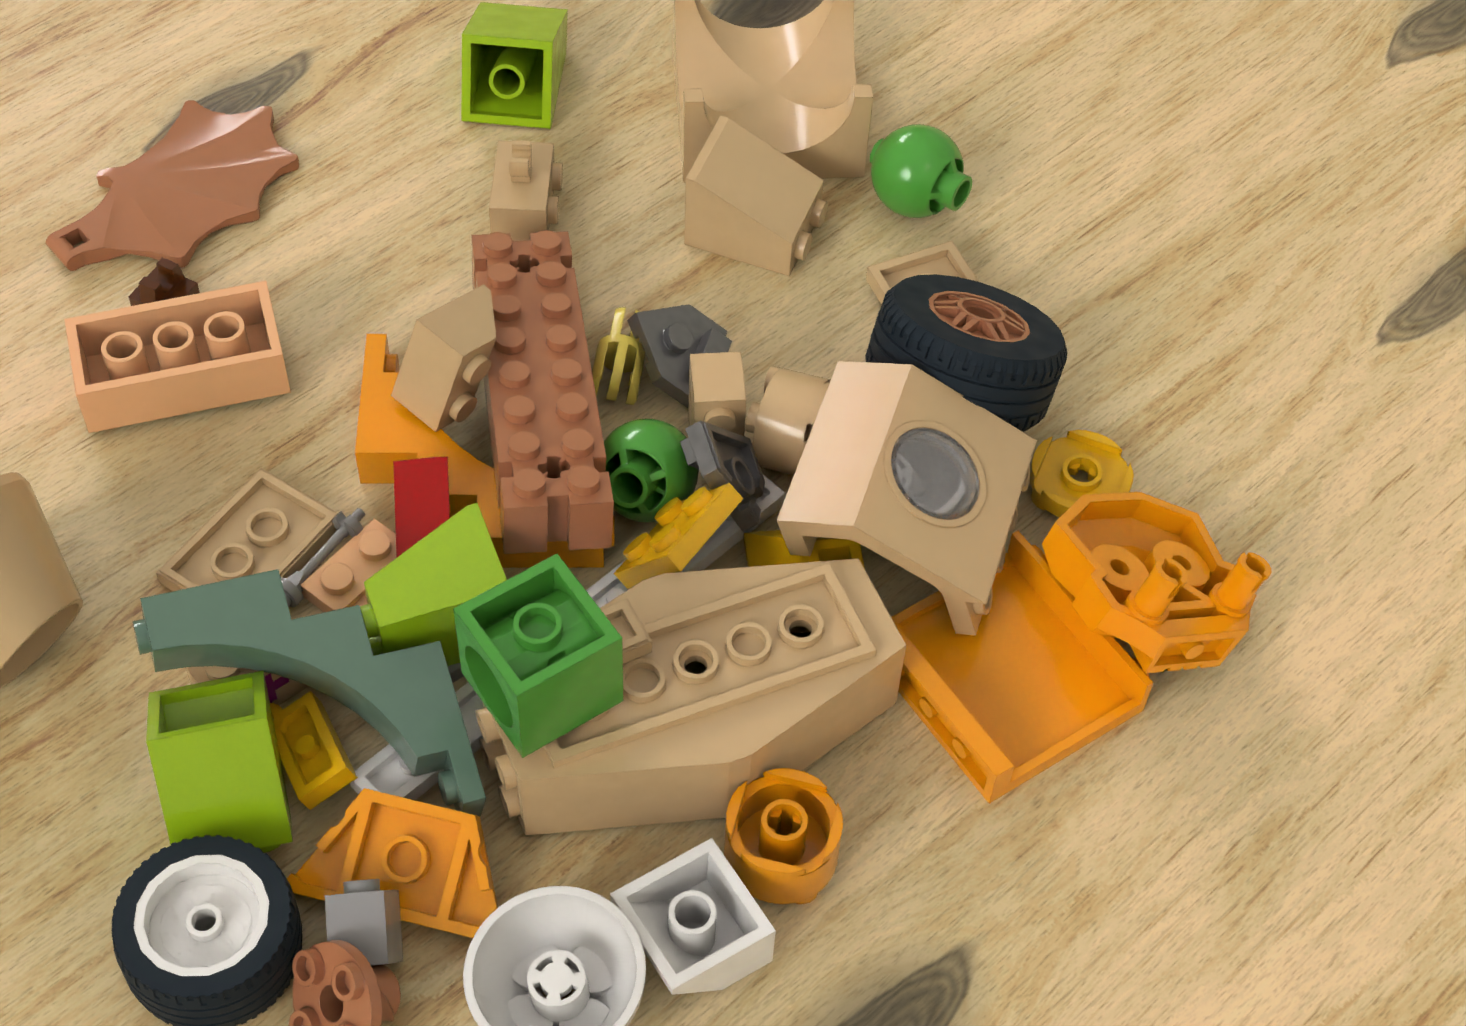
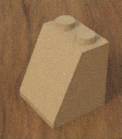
(751, 201)

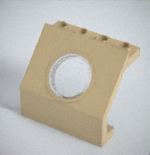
(913, 480)

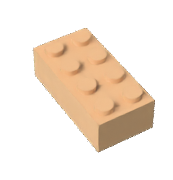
(176, 356)

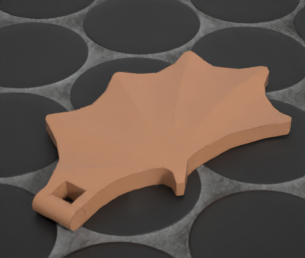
(180, 190)

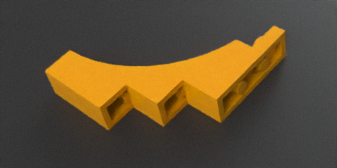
(394, 433)

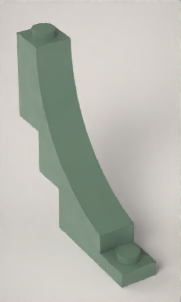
(397, 692)

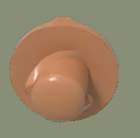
(341, 988)

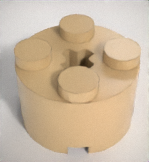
(785, 417)

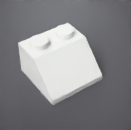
(698, 921)

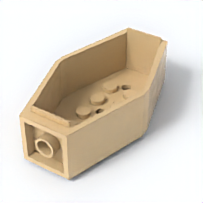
(695, 738)

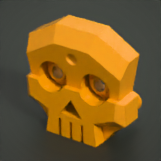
(1153, 579)

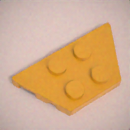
(412, 847)

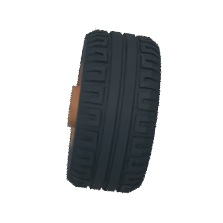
(974, 341)

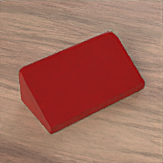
(419, 499)

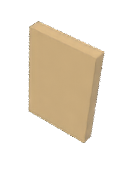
(254, 532)

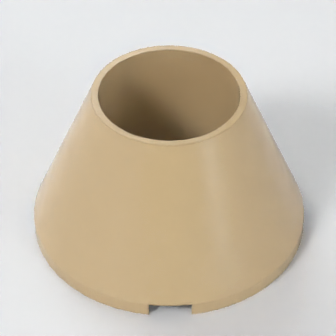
(35, 583)

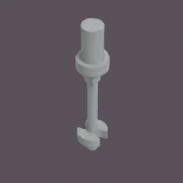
(345, 526)

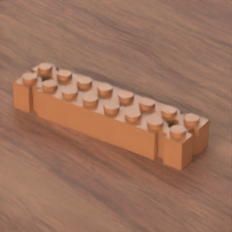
(542, 397)

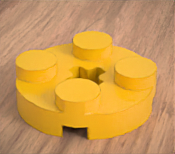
(1081, 450)

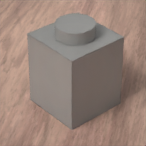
(367, 920)

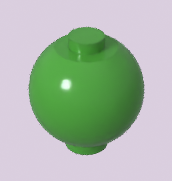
(919, 172)
(647, 468)

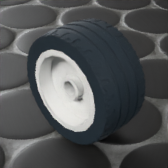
(207, 932)

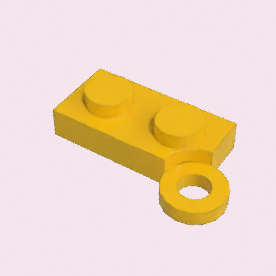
(311, 750)

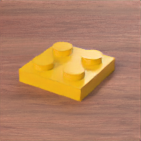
(678, 535)

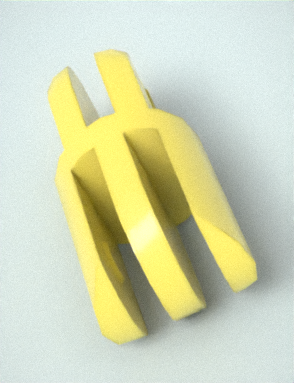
(619, 354)

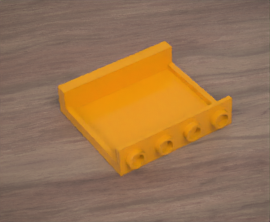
(1024, 684)

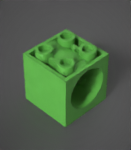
(540, 654)

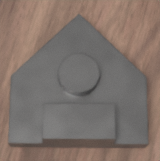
(670, 338)
(726, 459)

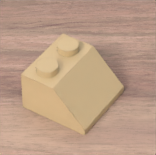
(447, 359)

